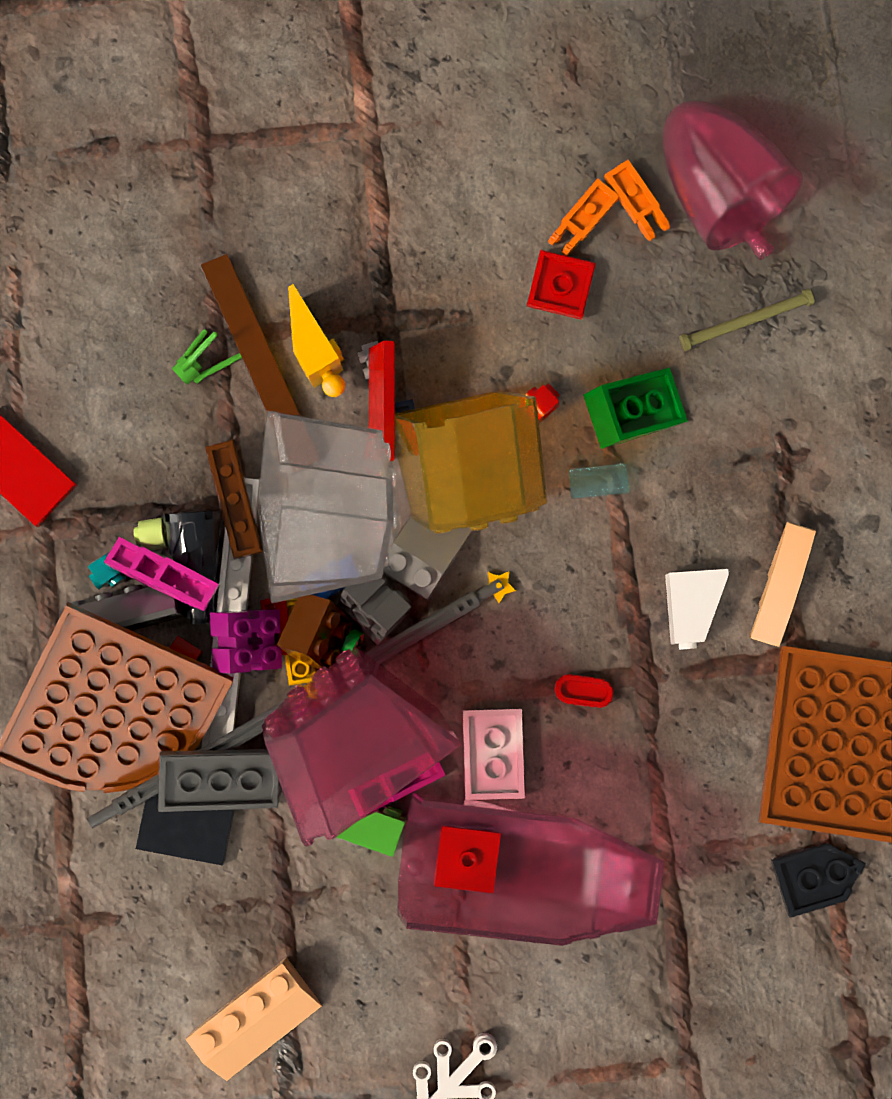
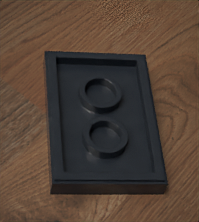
(185, 834)

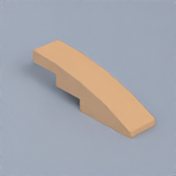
(783, 584)

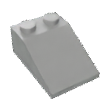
(423, 557)

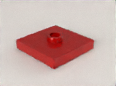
(561, 284)
(467, 859)

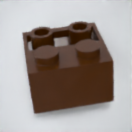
(315, 631)

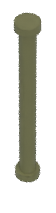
(805, 298)

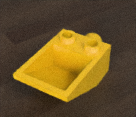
(314, 352)

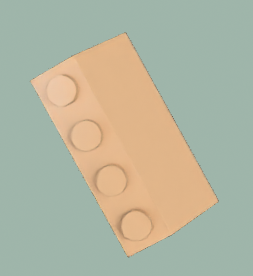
(253, 1020)

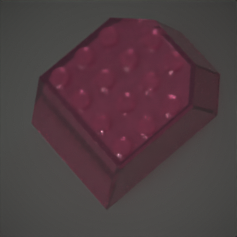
(351, 743)

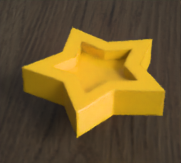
(504, 580)

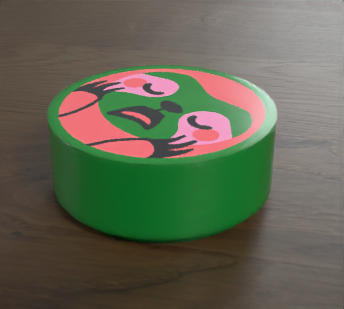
(353, 640)

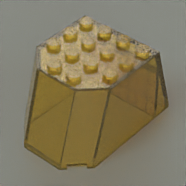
(471, 460)

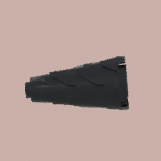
(195, 544)

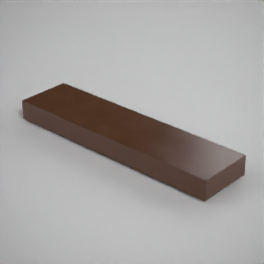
(234, 499)

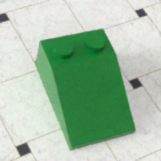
(634, 407)

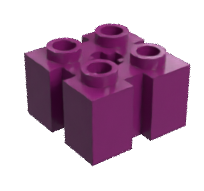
(246, 640)

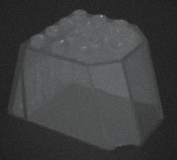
(324, 504)

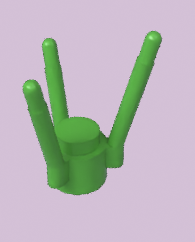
(187, 365)

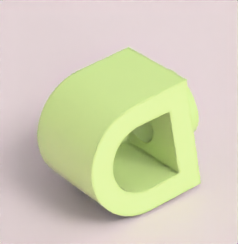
(151, 534)

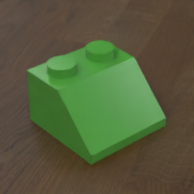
(377, 830)

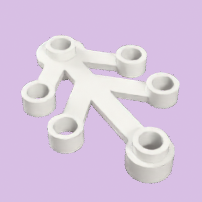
(449, 1086)

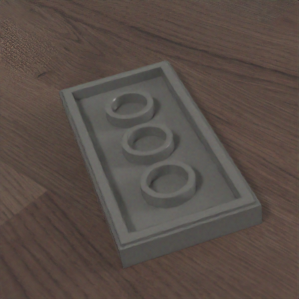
(216, 780)

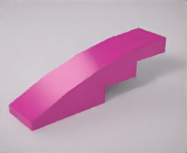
(161, 574)

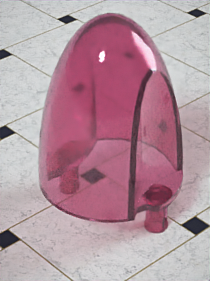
(726, 175)

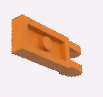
(636, 198)
(585, 215)

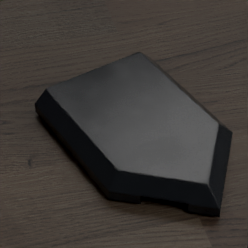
(815, 878)

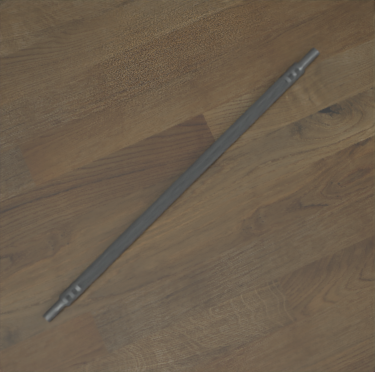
(254, 727)

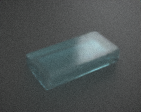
(598, 481)

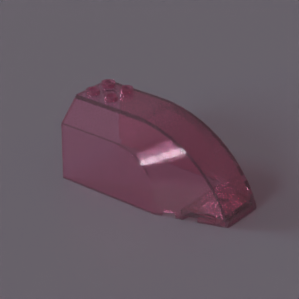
(551, 880)

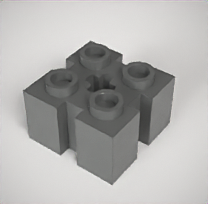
(374, 607)

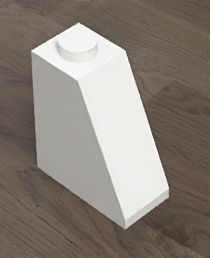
(692, 604)

